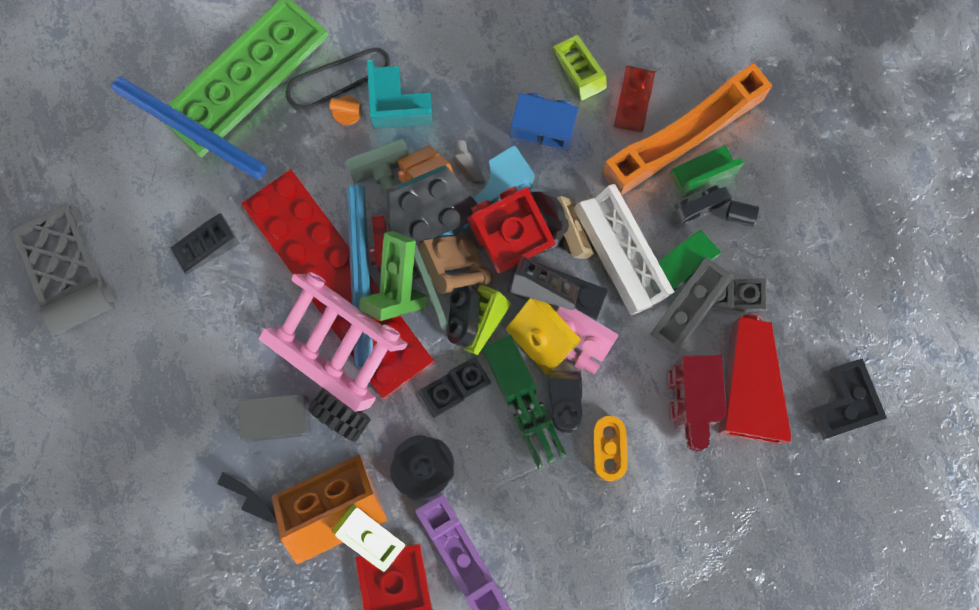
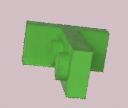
(395, 291)

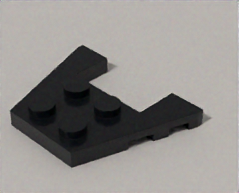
(429, 207)

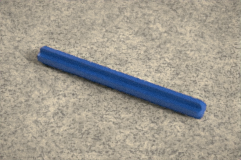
(189, 128)

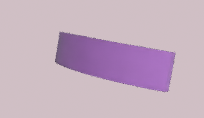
(461, 556)

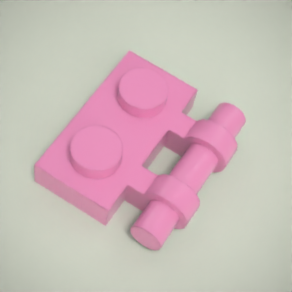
(595, 339)

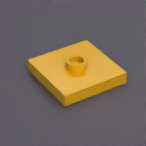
(543, 335)

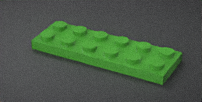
(249, 70)

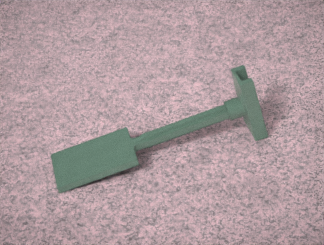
(380, 164)

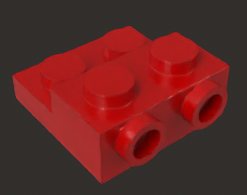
(510, 228)

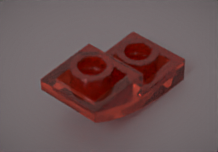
(634, 99)

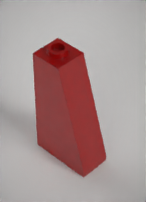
(754, 384)

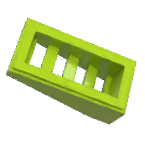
(588, 82)
(492, 309)

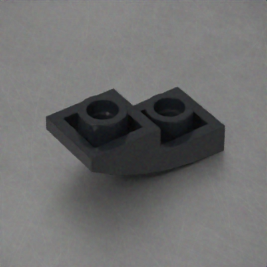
(454, 387)

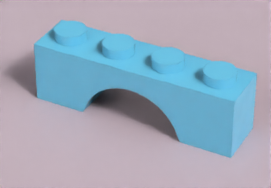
(505, 172)

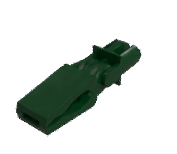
(518, 385)

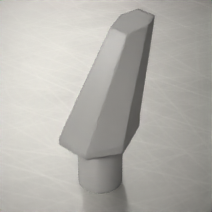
(467, 163)

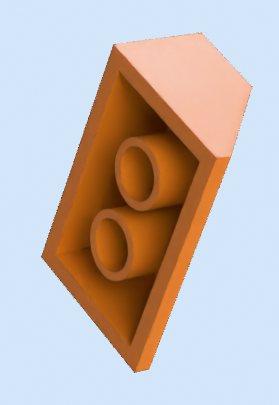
(316, 505)

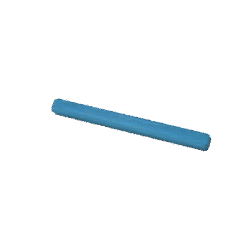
(359, 262)

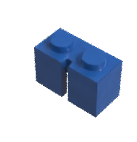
(545, 118)

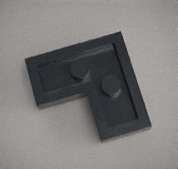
(857, 403)

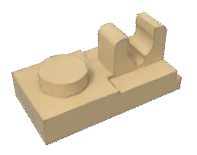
(576, 239)

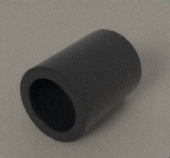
(742, 213)

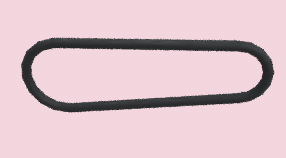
(330, 65)

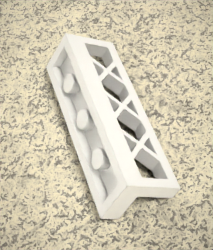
(619, 253)

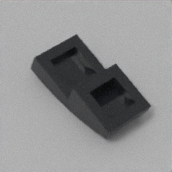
(254, 503)

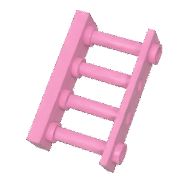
(306, 355)

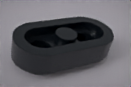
(711, 200)
(463, 316)

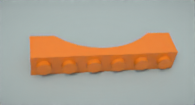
(655, 152)

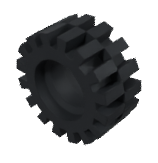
(338, 416)

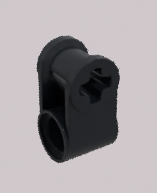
(566, 394)

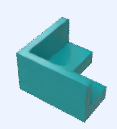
(389, 106)

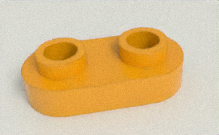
(610, 448)

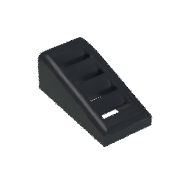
(198, 235)
(543, 285)

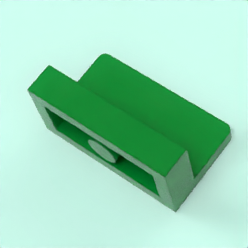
(705, 171)

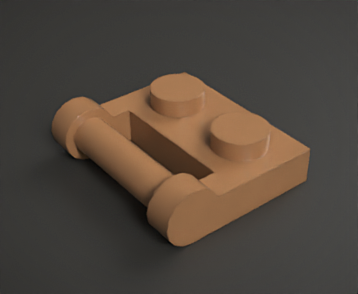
(452, 254)

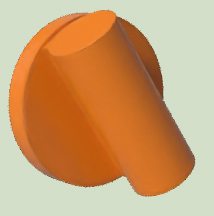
(346, 110)

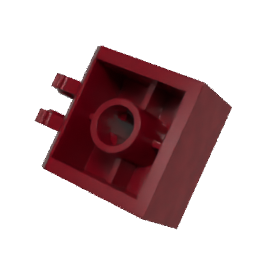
(697, 397)

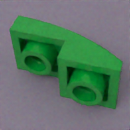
(687, 257)

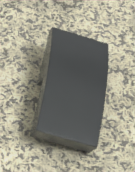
(743, 296)

